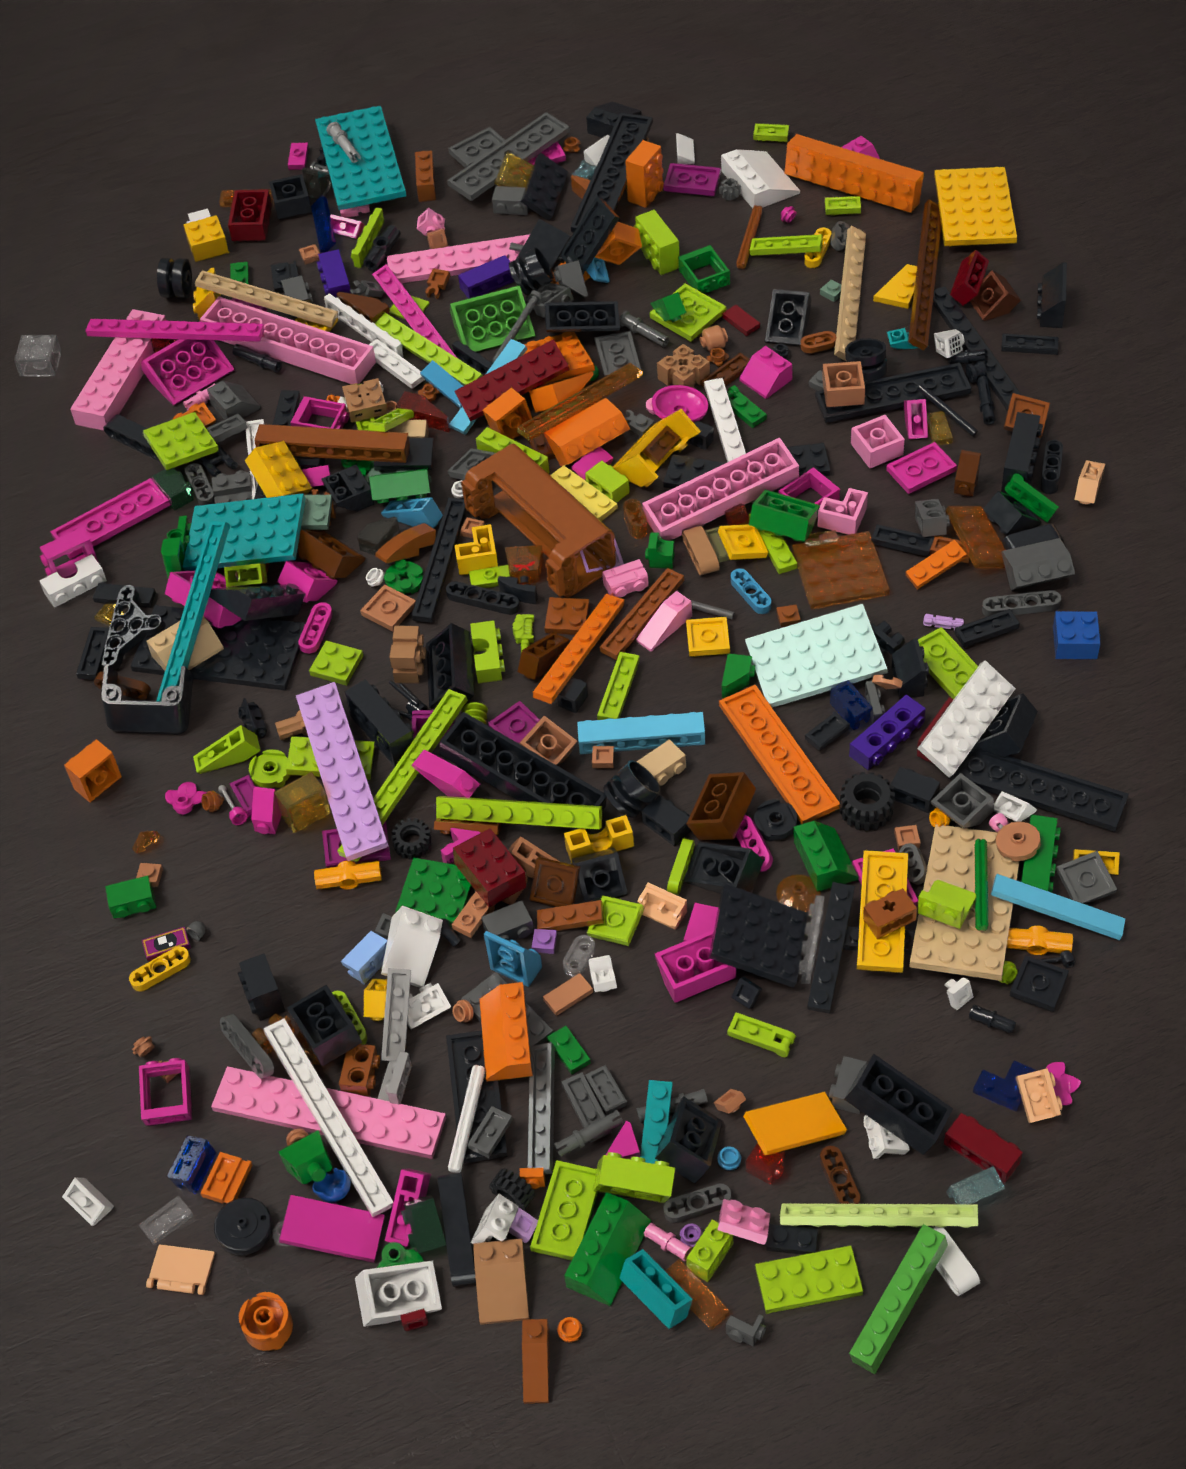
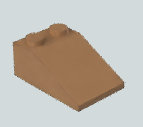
(501, 1281)

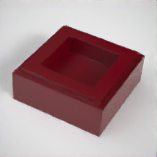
(414, 1320)

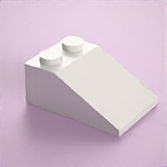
(412, 943)
(396, 1291)

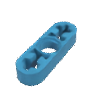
(750, 583)

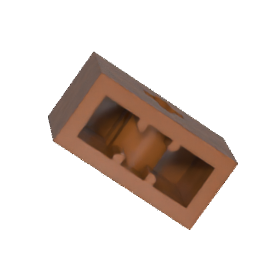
(889, 913)

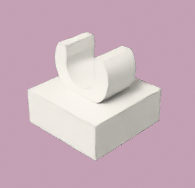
(959, 992)

